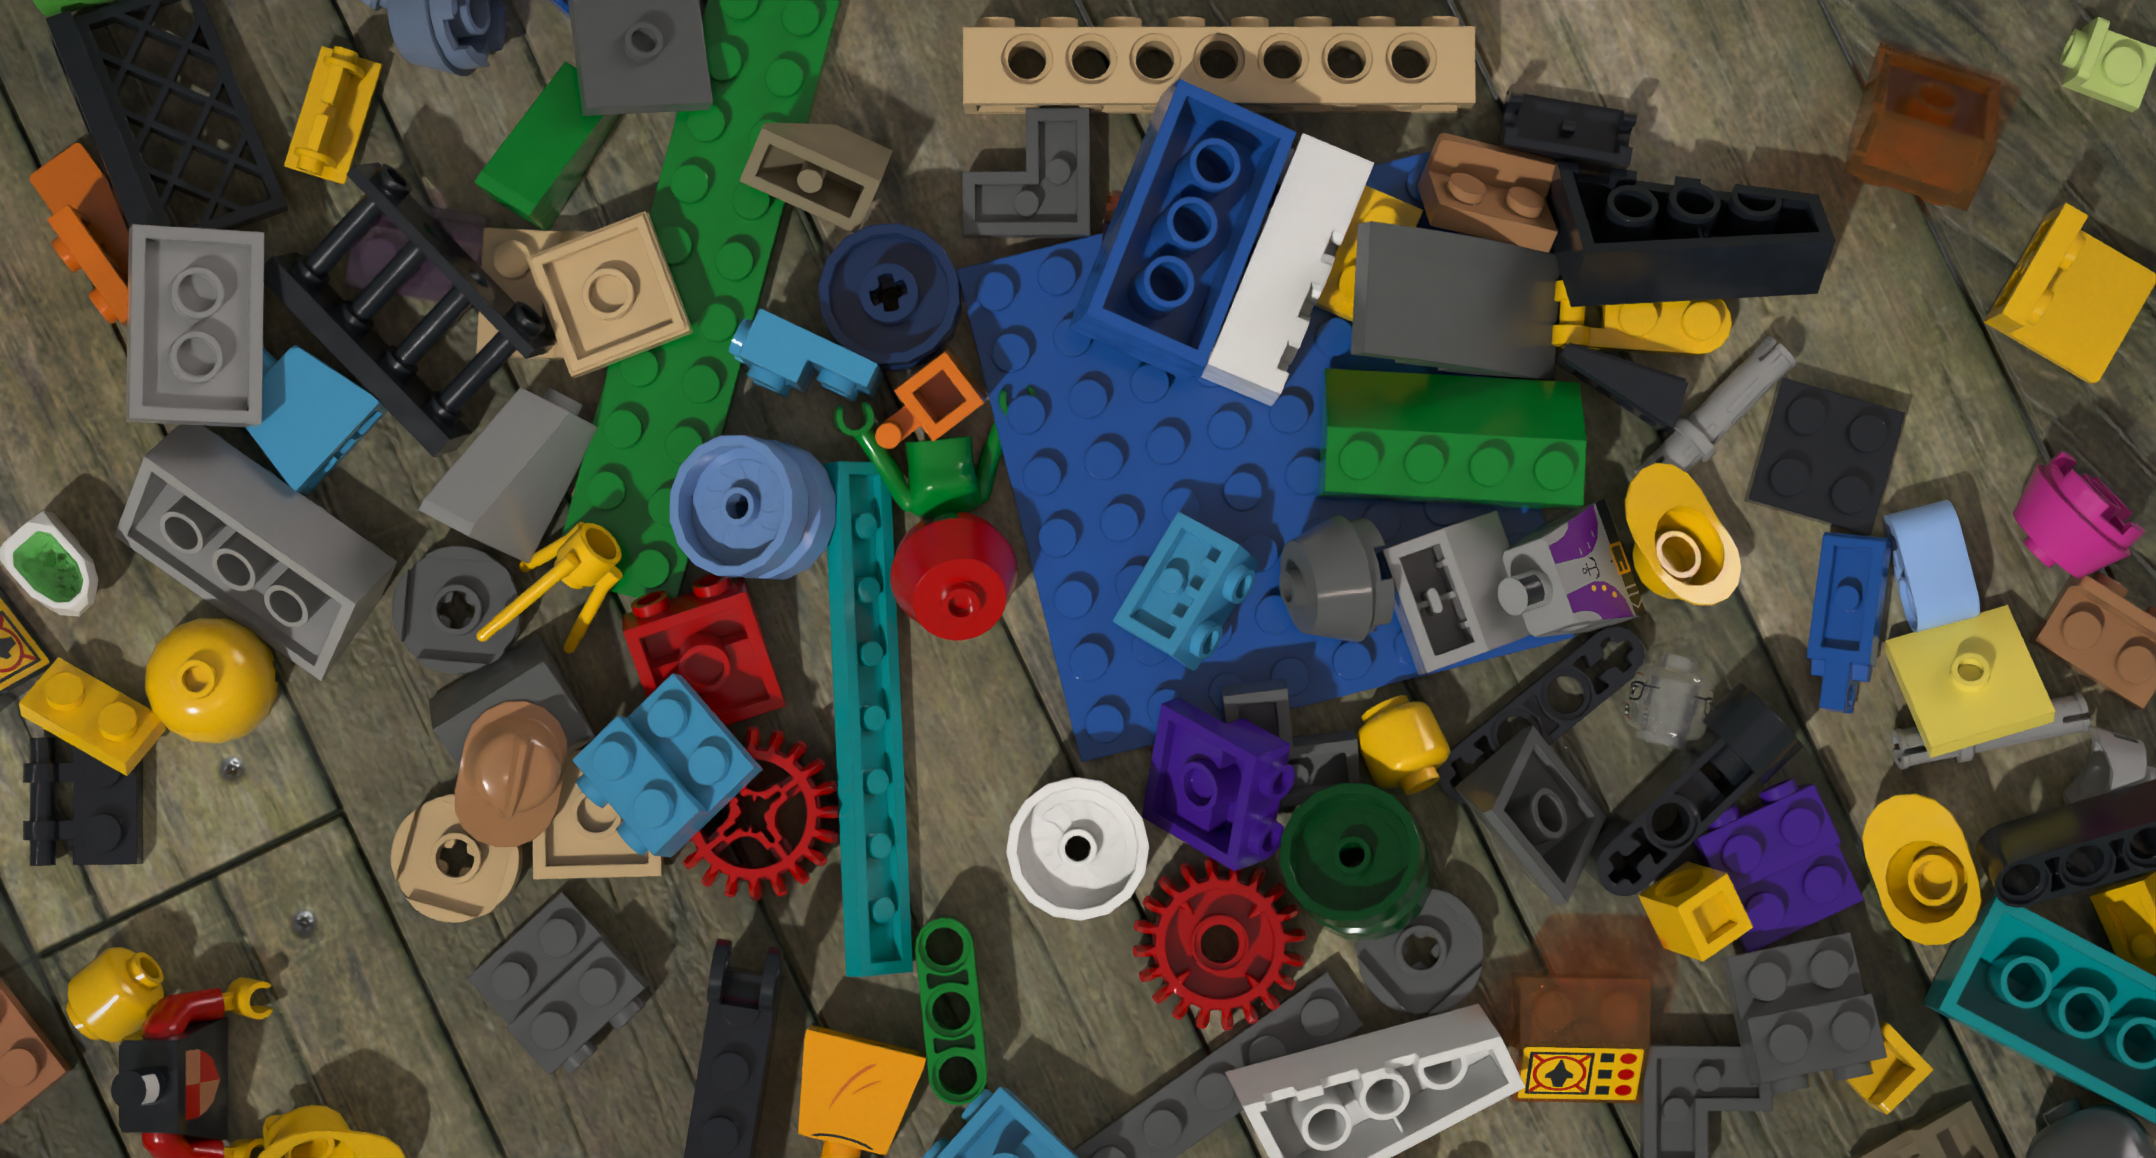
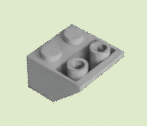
(1450, 592)

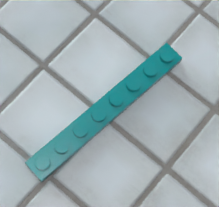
(868, 725)

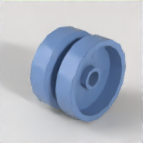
(752, 508)

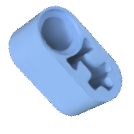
(1931, 566)

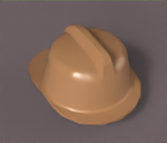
(510, 774)

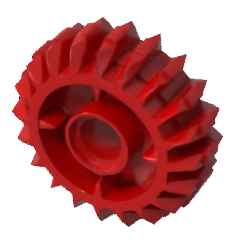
(1225, 982)

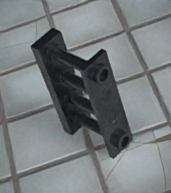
(348, 325)

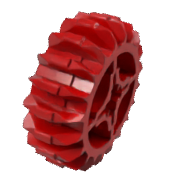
(789, 858)

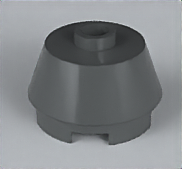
(1335, 580)

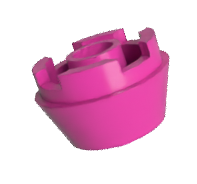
(2074, 519)

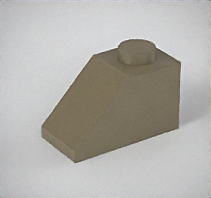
(818, 170)

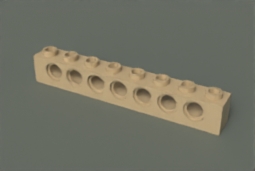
(1123, 89)

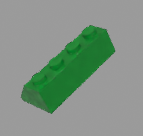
(1452, 440)

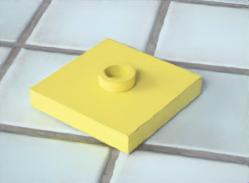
(1969, 681)

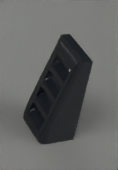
(1637, 388)

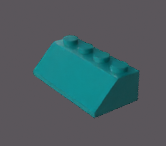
(2054, 1004)

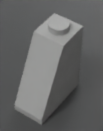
(514, 473)

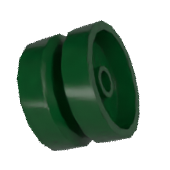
(1362, 825)

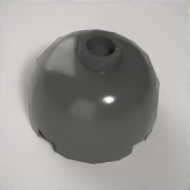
(2091, 1133)

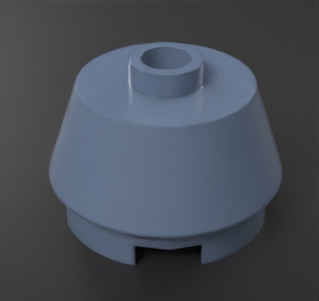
(447, 33)

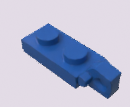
(1847, 615)

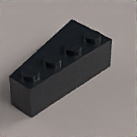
(1683, 240)

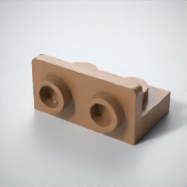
(1489, 192)
(2102, 637)

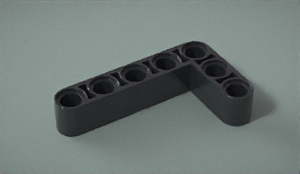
(2072, 846)

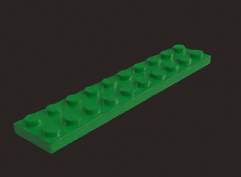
(719, 249)

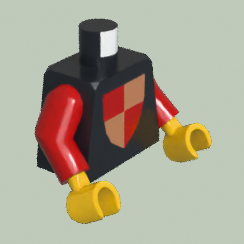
(177, 1074)

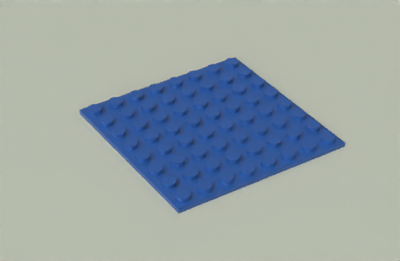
(1127, 446)

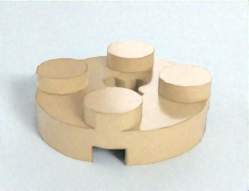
(426, 876)

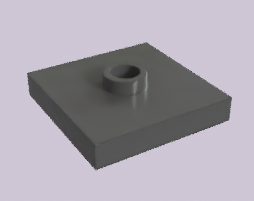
(640, 56)

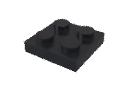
(1824, 456)

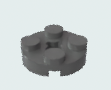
(434, 582)
(1442, 983)

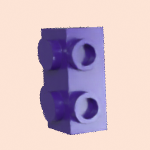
(1217, 784)
(1780, 862)

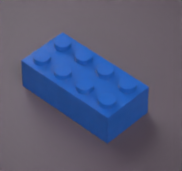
(1182, 230)

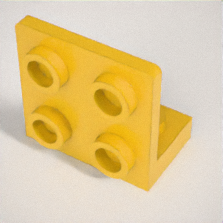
(2071, 296)

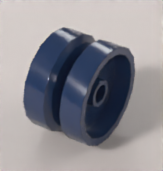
(885, 260)

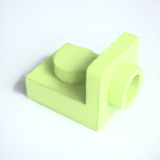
(2107, 65)

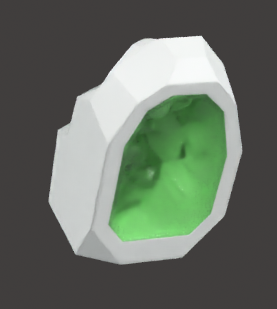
(51, 565)

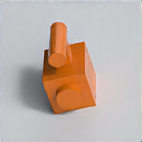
(933, 398)

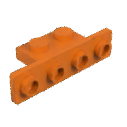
(87, 226)

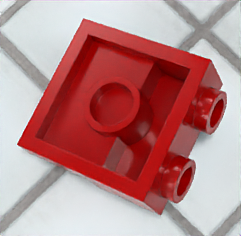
(711, 642)

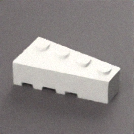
(1287, 269)
(1377, 1088)

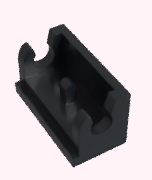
(1567, 131)

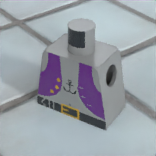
(1570, 575)

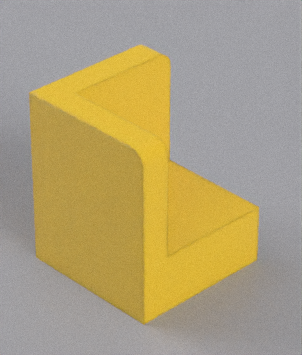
(1892, 1076)

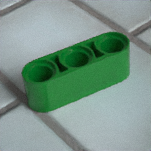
(951, 1041)

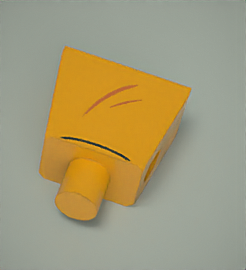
(855, 1091)

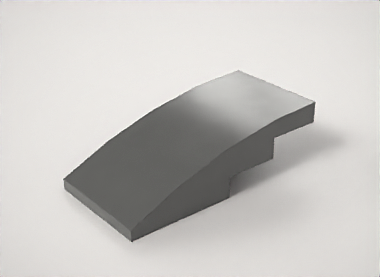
(1454, 302)

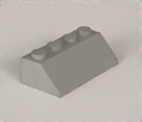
(253, 547)

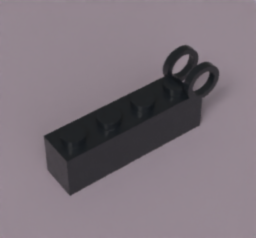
(734, 1056)

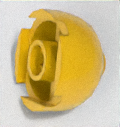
(211, 680)

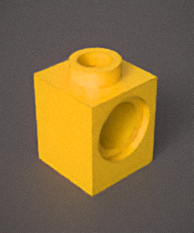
(1695, 911)

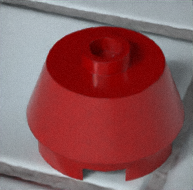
(954, 576)

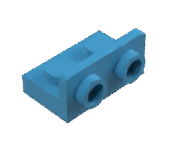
(1188, 591)

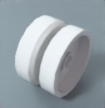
(1085, 886)

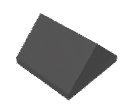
(519, 675)
(1536, 812)

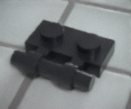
(105, 808)

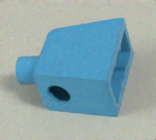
(310, 416)

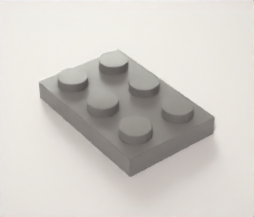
(195, 326)

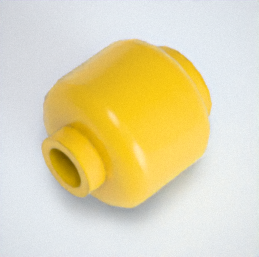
(1402, 744)
(114, 994)

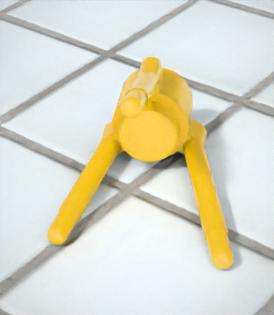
(583, 559)

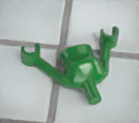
(939, 473)

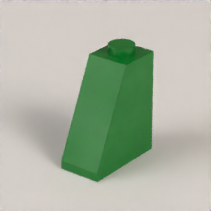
(546, 153)

